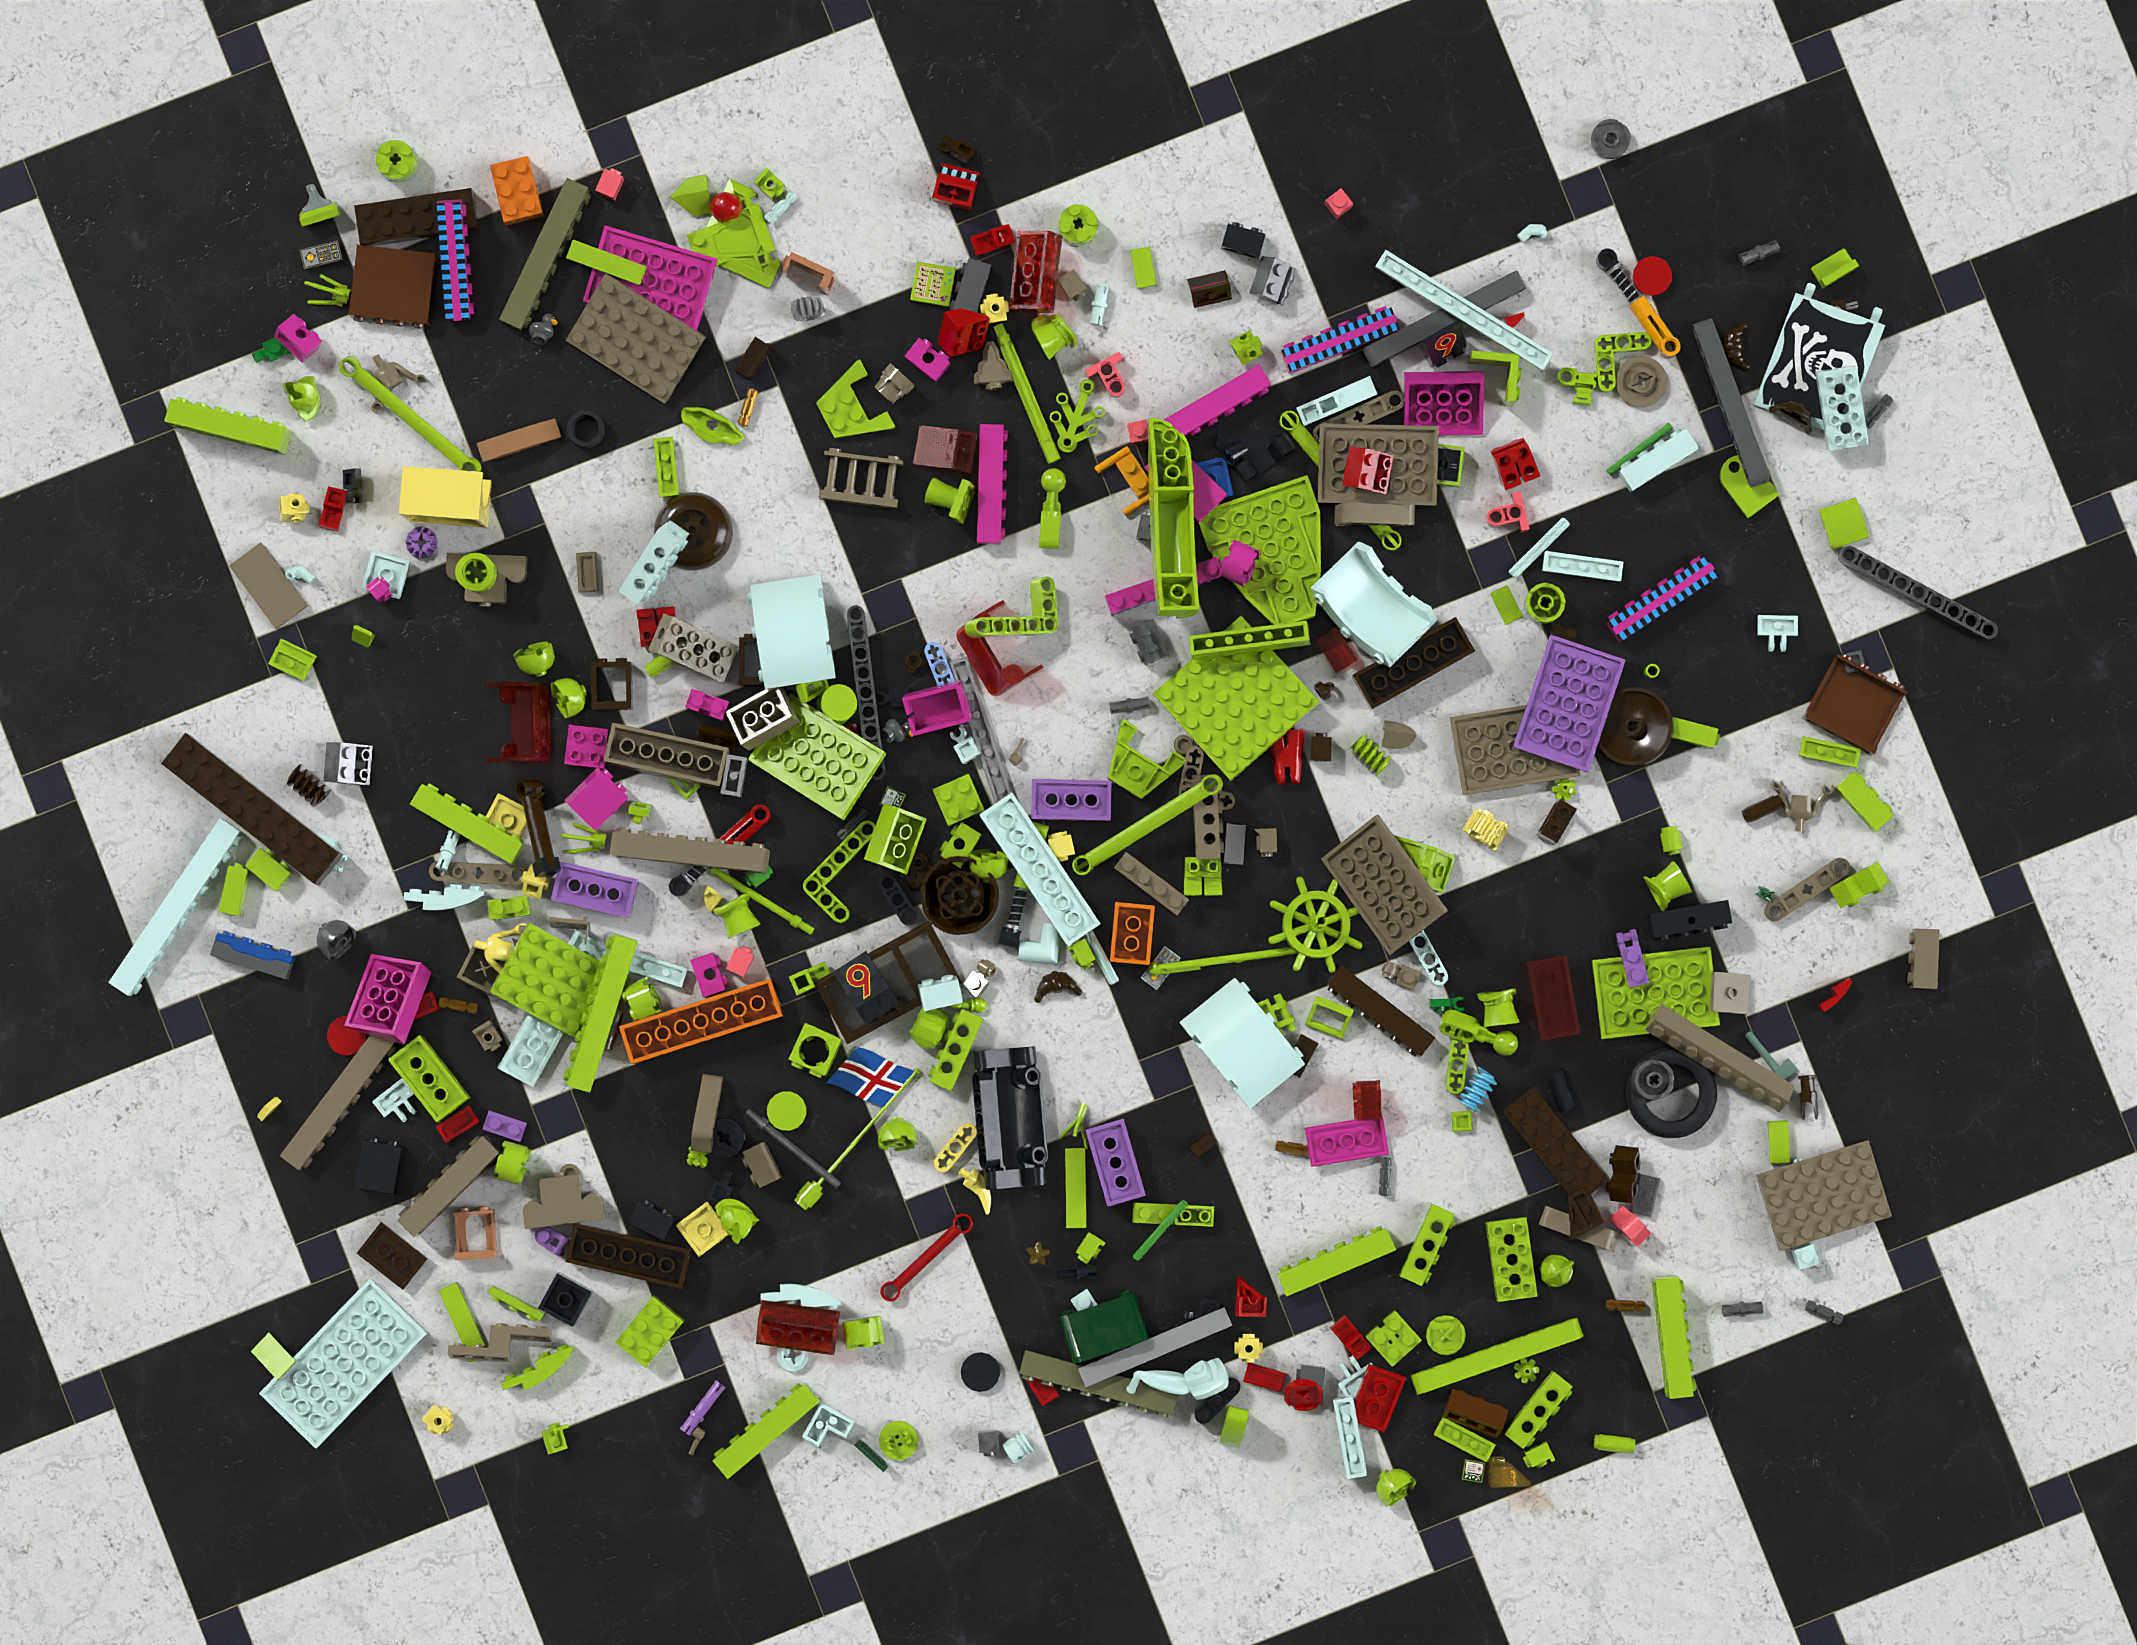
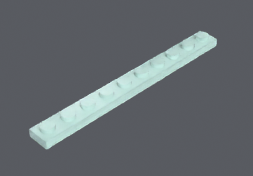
(1464, 310)

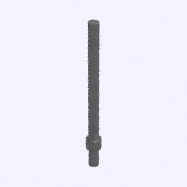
(763, 1124)

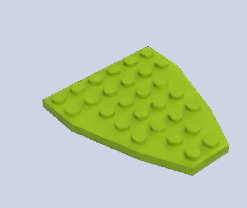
(1286, 530)

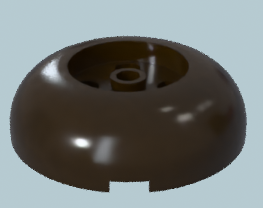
(716, 534)
(946, 913)

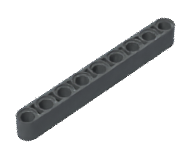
(1432, 323)
(1730, 402)
(1927, 593)
(865, 683)

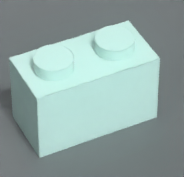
(940, 992)

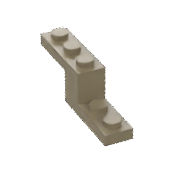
(499, 1343)

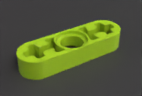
(1461, 1081)

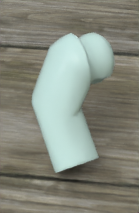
(1532, 229)
(299, 572)

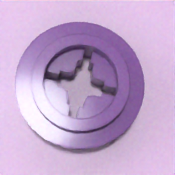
(428, 548)

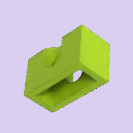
(963, 832)
(502, 908)

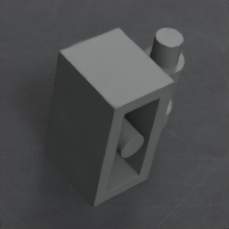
(1272, 280)
(1149, 642)

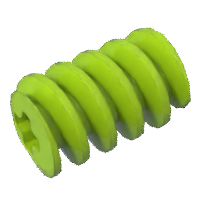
(1371, 754)

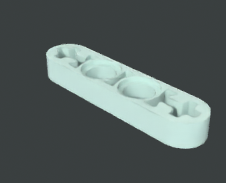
(1428, 949)

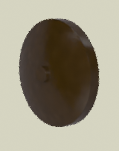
(1636, 727)

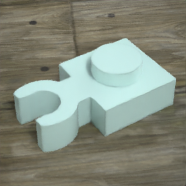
(966, 747)

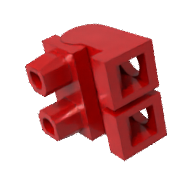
(1512, 455)
(648, 624)

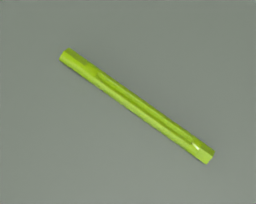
(1026, 394)

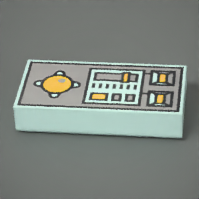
(1164, 956)

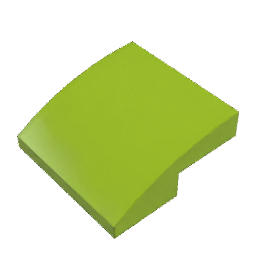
(1843, 523)

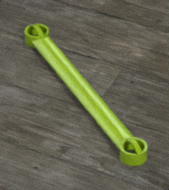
(407, 415)
(1311, 447)
(1147, 824)

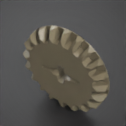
(1653, 388)

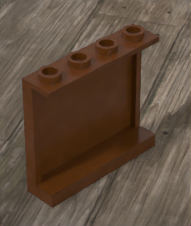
(392, 286)
(1854, 704)

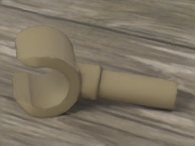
(1015, 758)
(698, 1434)

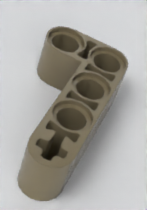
(1374, 514)
(706, 1113)
(1597, 1236)

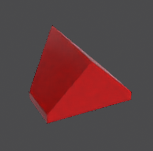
(1249, 1301)

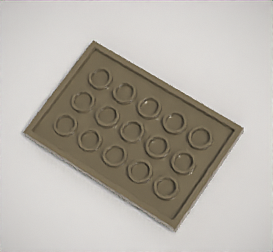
(635, 338)
(1413, 465)
(1487, 753)
(1384, 884)
(1823, 1195)

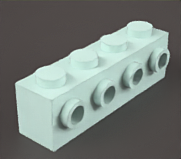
(1658, 460)

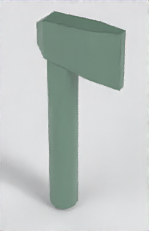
(1784, 1070)

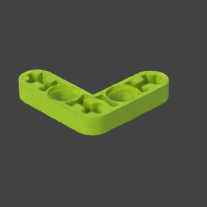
(1607, 353)

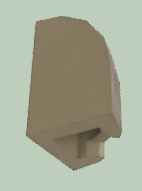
(1397, 735)

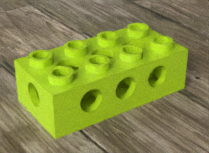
(415, 1078)
(1523, 1266)

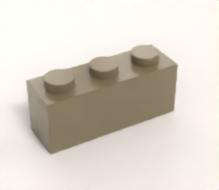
(1923, 958)

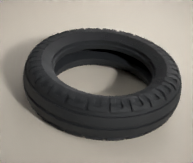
(1692, 1122)

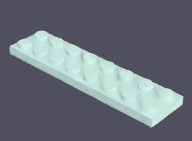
(1039, 869)
(536, 1038)

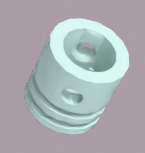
(1017, 1447)

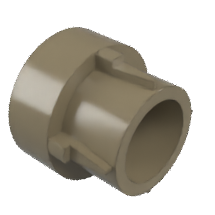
(893, 384)

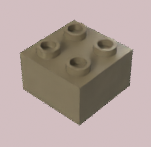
(478, 972)

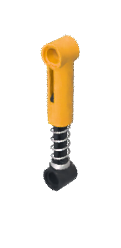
(1639, 305)

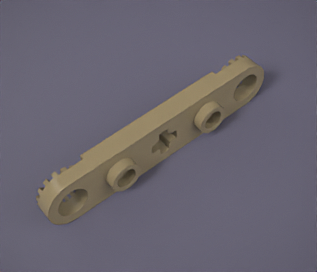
(1372, 410)
(492, 873)
(1795, 897)

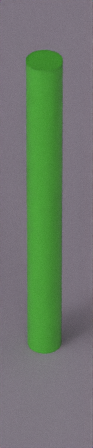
(1640, 448)
(1160, 1230)

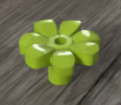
(1561, 792)
(697, 1158)
(1523, 1367)

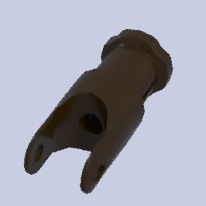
(1808, 1094)

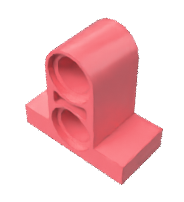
(1108, 380)
(1505, 516)
(1630, 1225)

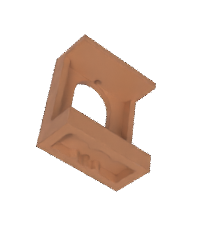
(827, 276)
(460, 1232)

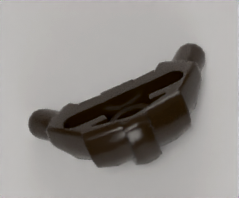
(1733, 346)
(1795, 412)
(1056, 983)

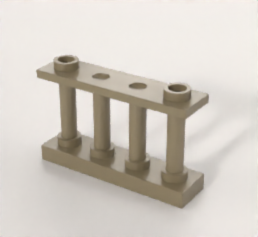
(868, 497)

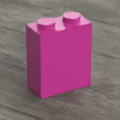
(597, 798)

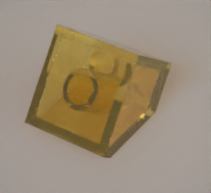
(1503, 1474)

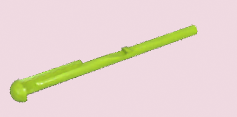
(1158, 969)

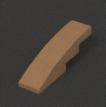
(518, 440)

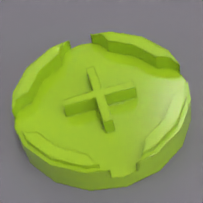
(786, 1111)
(1445, 1335)

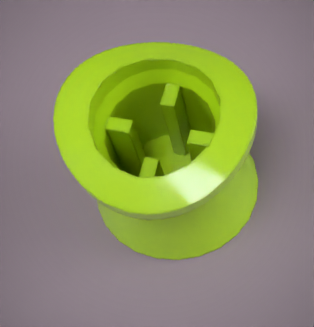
(1054, 336)
(476, 572)
(837, 703)
(1668, 885)
(737, 916)
(1499, 1007)

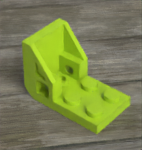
(1430, 861)

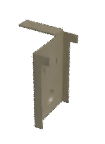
(570, 924)

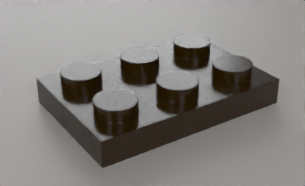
(392, 1255)

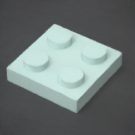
(390, 568)

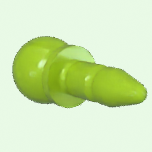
(976, 1005)

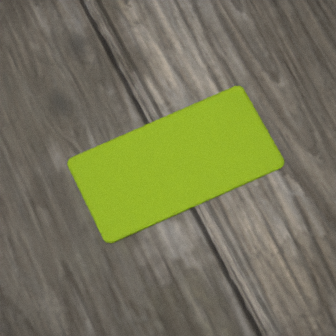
(1506, 605)

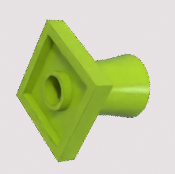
(952, 498)

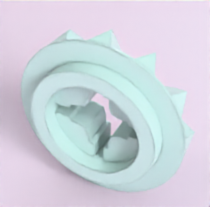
(787, 1363)

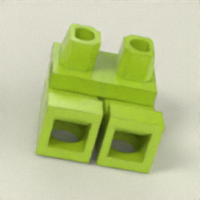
(1199, 868)

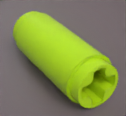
(658, 666)
(1614, 1443)

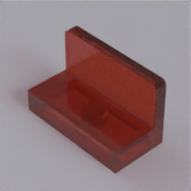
(1336, 650)

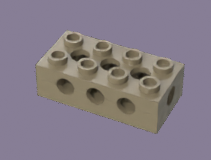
(704, 644)
(1204, 847)

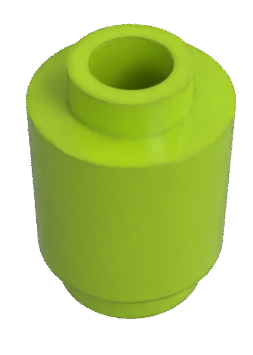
(1671, 840)

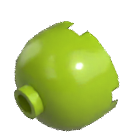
(535, 659)
(569, 696)
(988, 863)
(897, 1134)
(1393, 1485)

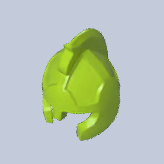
(303, 397)
(735, 1218)
(1556, 1270)

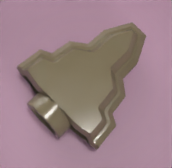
(992, 369)

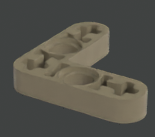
(1187, 783)

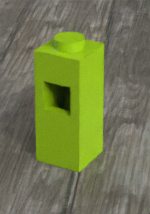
(1695, 733)
(234, 889)

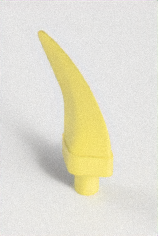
(976, 1183)

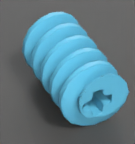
(1477, 1090)

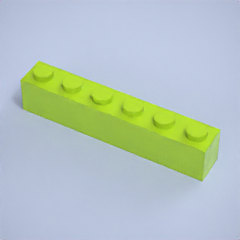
(1249, 640)
(468, 824)
(1336, 1261)
(764, 1432)

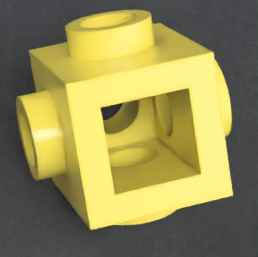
(1001, 308)
(293, 508)
(534, 886)
(1248, 1339)
(432, 1422)

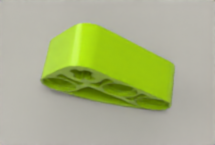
(1234, 1426)

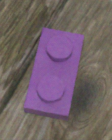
(504, 1126)

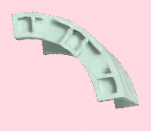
(1372, 606)
(791, 631)
(1243, 1042)

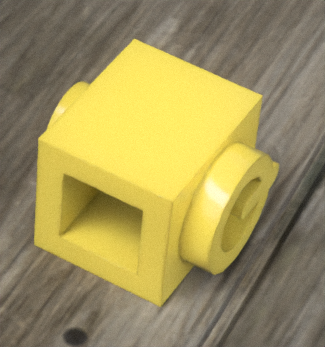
(1061, 845)

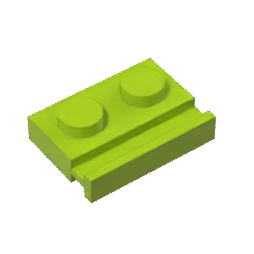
(292, 660)

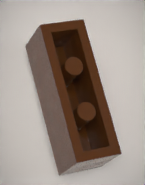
(1475, 1413)

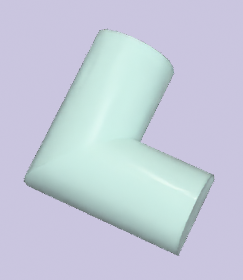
(1042, 952)
(824, 1420)

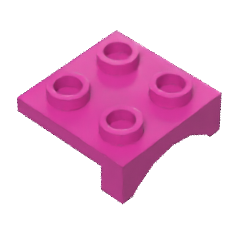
(586, 746)

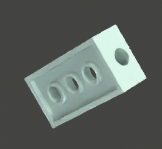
(1854, 413)
(654, 562)

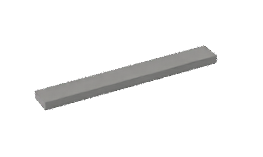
(982, 731)
(1154, 1347)

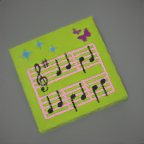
(933, 284)

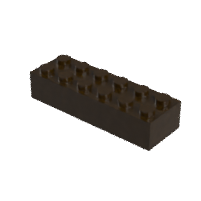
(409, 217)
(1421, 661)
(1553, 1143)
(628, 1255)

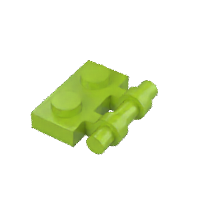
(1281, 1005)

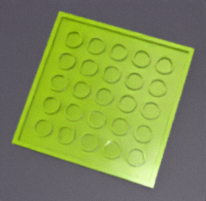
(1236, 704)

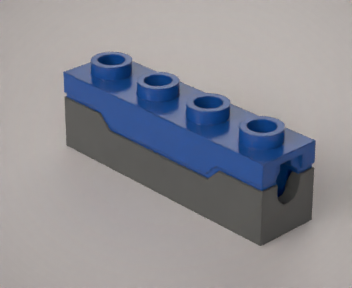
(252, 955)

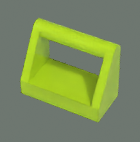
(1334, 1007)

